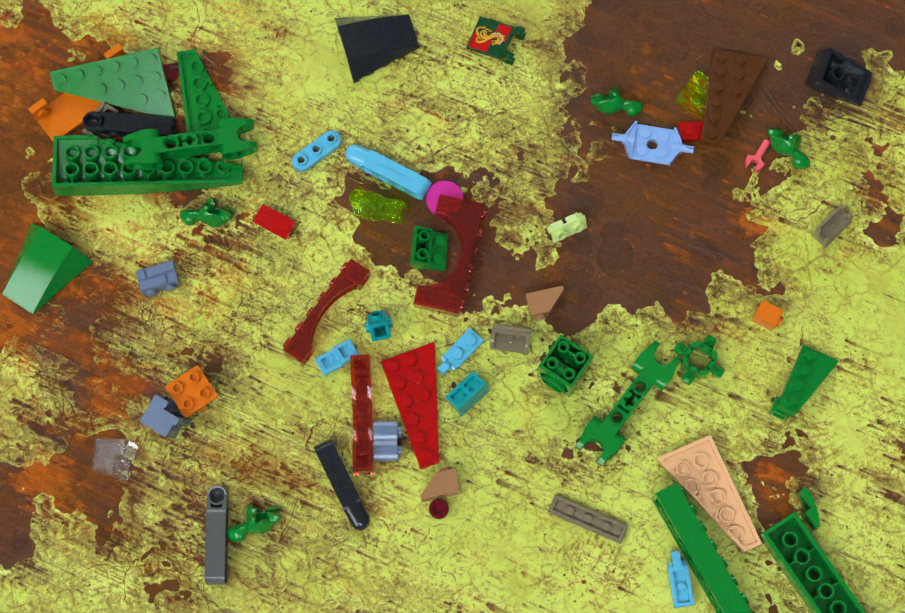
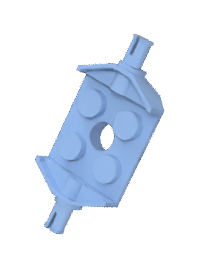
(667, 140)

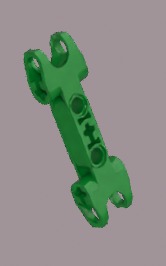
(156, 148)
(606, 431)

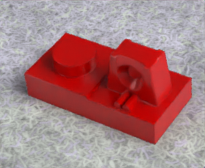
(689, 131)

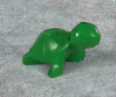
(614, 103)
(789, 147)
(208, 215)
(256, 522)

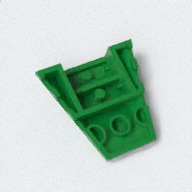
(42, 269)

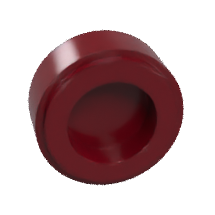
(438, 509)

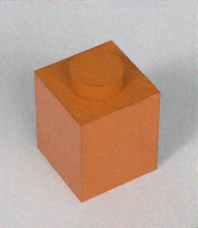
(768, 316)

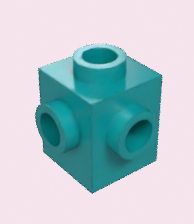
(378, 325)

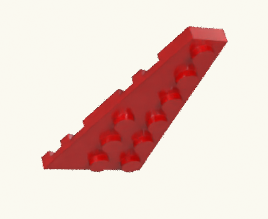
(415, 393)

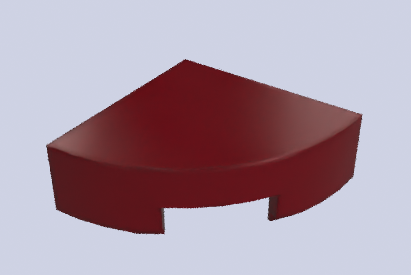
(171, 72)

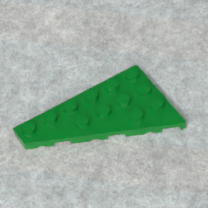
(126, 81)

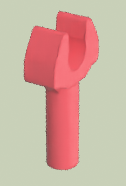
(757, 157)

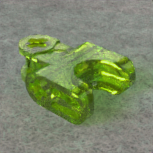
(376, 207)

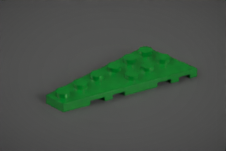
(200, 99)

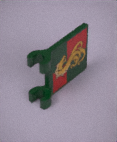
(494, 38)

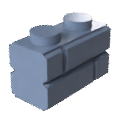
(158, 278)

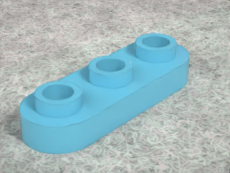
(312, 158)

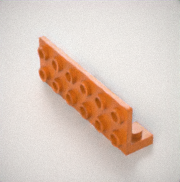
(67, 110)

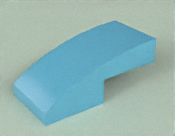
(336, 357)

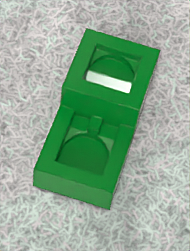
(811, 515)

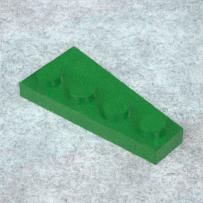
(806, 376)

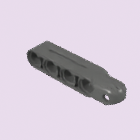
(216, 537)

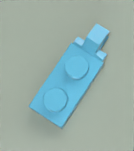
(460, 351)
(679, 581)

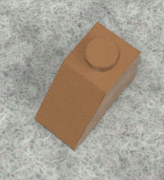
(542, 302)
(441, 485)

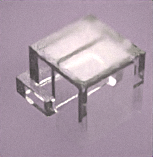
(113, 457)

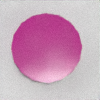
(444, 188)

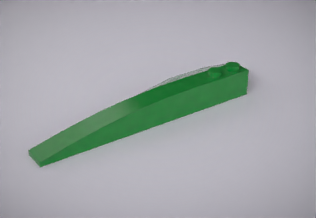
(98, 167)

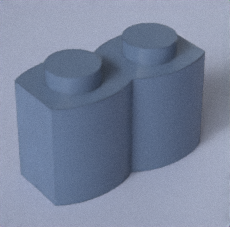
(386, 441)

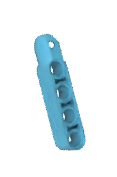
(388, 171)

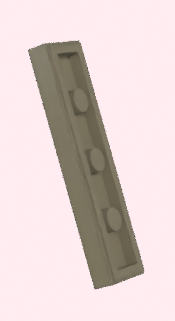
(588, 519)

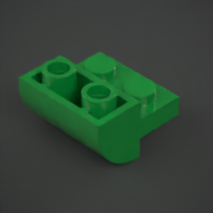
(428, 249)

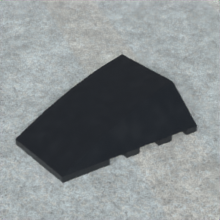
(375, 41)

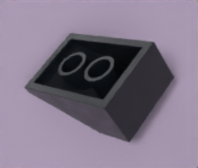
(838, 77)

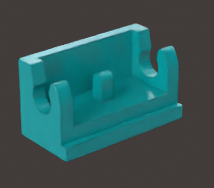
(467, 393)

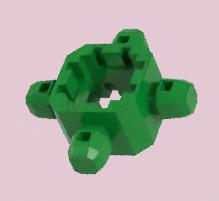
(705, 348)

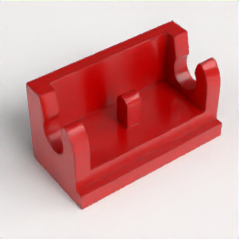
(275, 222)

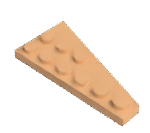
(707, 481)

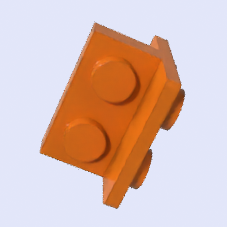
(191, 392)

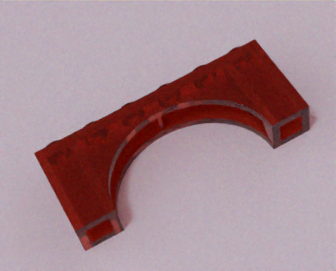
(448, 294)

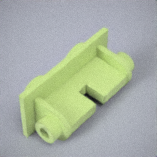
(574, 224)

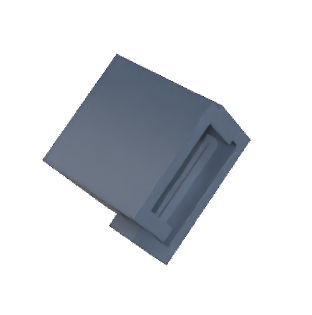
(163, 418)

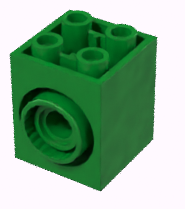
(564, 366)

